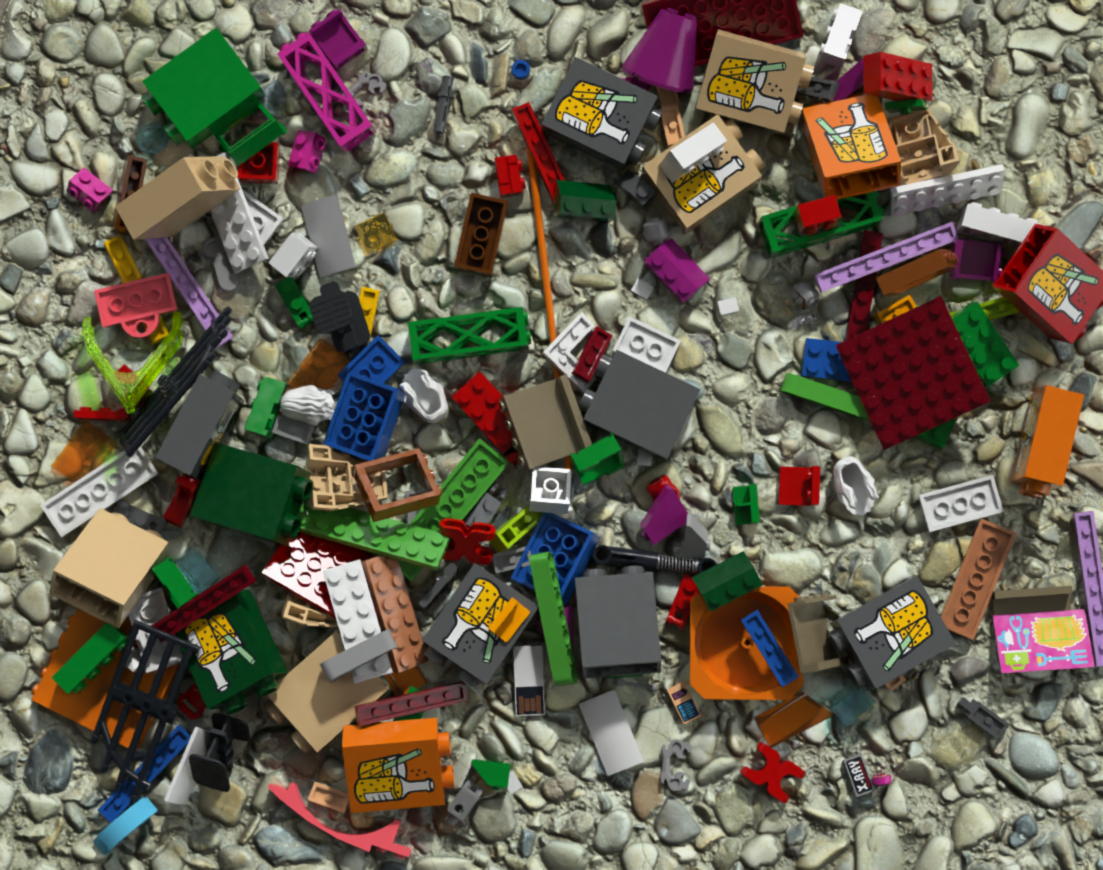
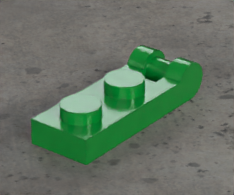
(295, 301)

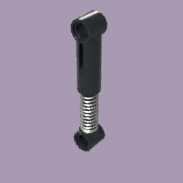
(649, 560)

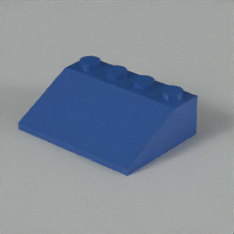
(364, 417)
(570, 548)

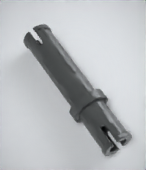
(443, 104)

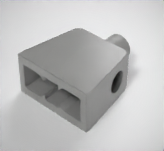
(467, 798)

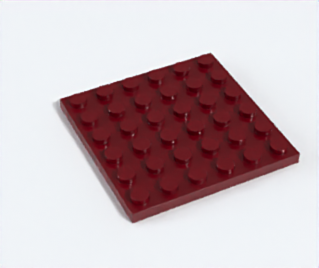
(913, 373)

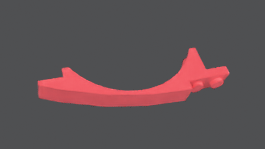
(381, 838)

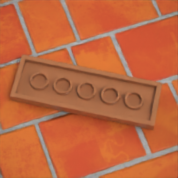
(977, 578)
(395, 611)

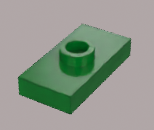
(905, 106)

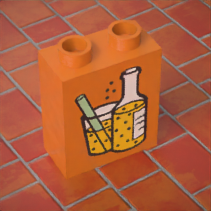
(851, 146)
(1046, 441)
(396, 765)

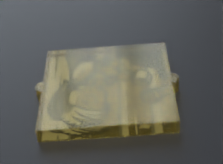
(376, 233)

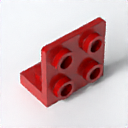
(799, 486)

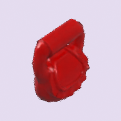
(657, 485)
(195, 698)

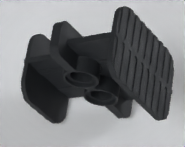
(340, 316)
(212, 769)

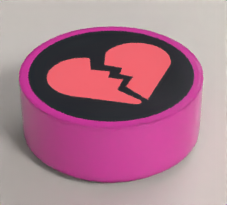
(881, 779)

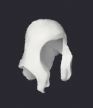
(424, 395)
(308, 404)
(854, 486)

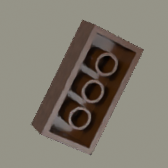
(481, 235)

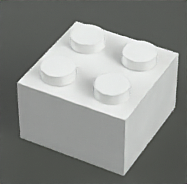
(293, 255)
(550, 490)

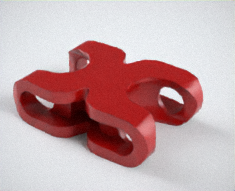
(467, 540)
(772, 772)

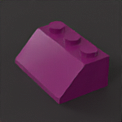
(676, 270)

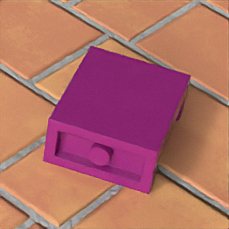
(337, 39)
(977, 259)

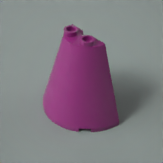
(666, 52)

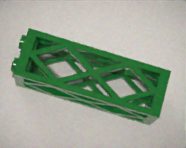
(870, 208)
(483, 320)

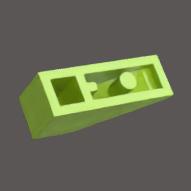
(514, 529)

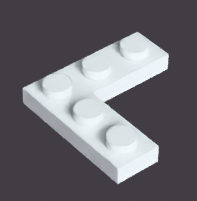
(559, 350)

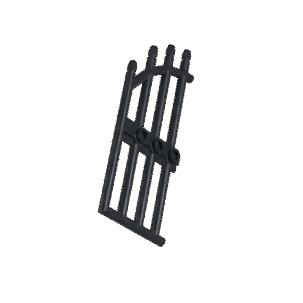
(174, 385)
(144, 702)

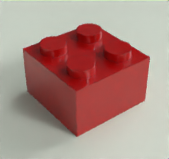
(262, 166)
(817, 214)

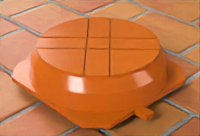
(726, 658)

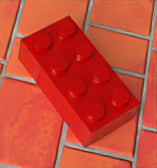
(897, 77)
(480, 403)

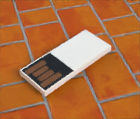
(529, 680)

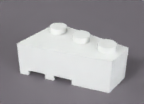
(839, 35)
(693, 152)

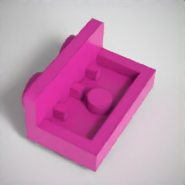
(307, 151)
(88, 190)

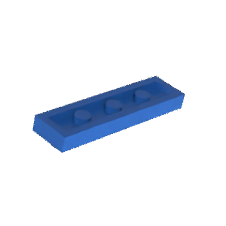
(769, 648)

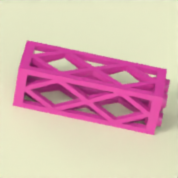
(299, 52)

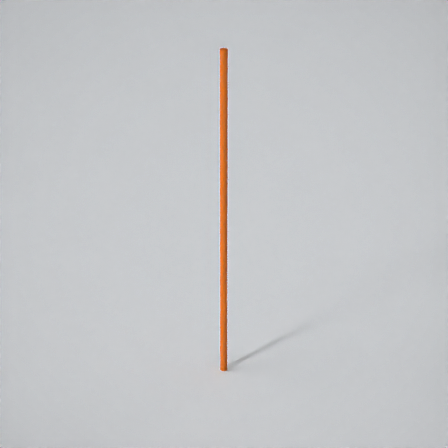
(544, 267)

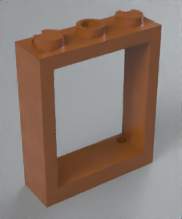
(917, 272)
(403, 506)

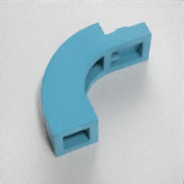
(124, 825)

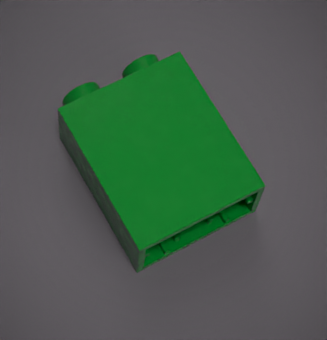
(200, 89)

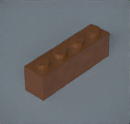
(131, 181)

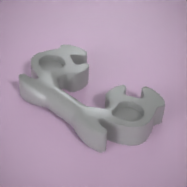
(374, 82)
(674, 782)

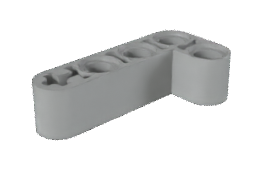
(358, 655)

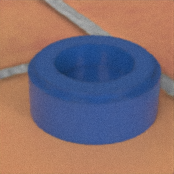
(520, 69)

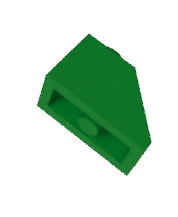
(494, 773)

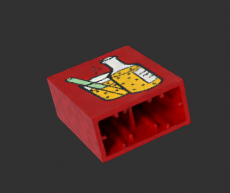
(1052, 284)

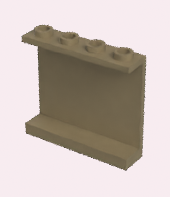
(544, 422)
(1031, 601)
(812, 632)

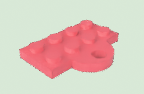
(136, 304)

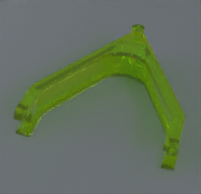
(133, 385)

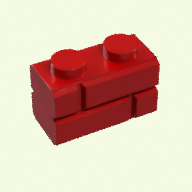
(509, 176)

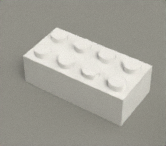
(993, 225)

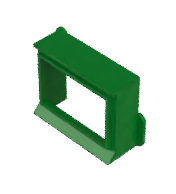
(255, 140)
(598, 460)
(174, 582)

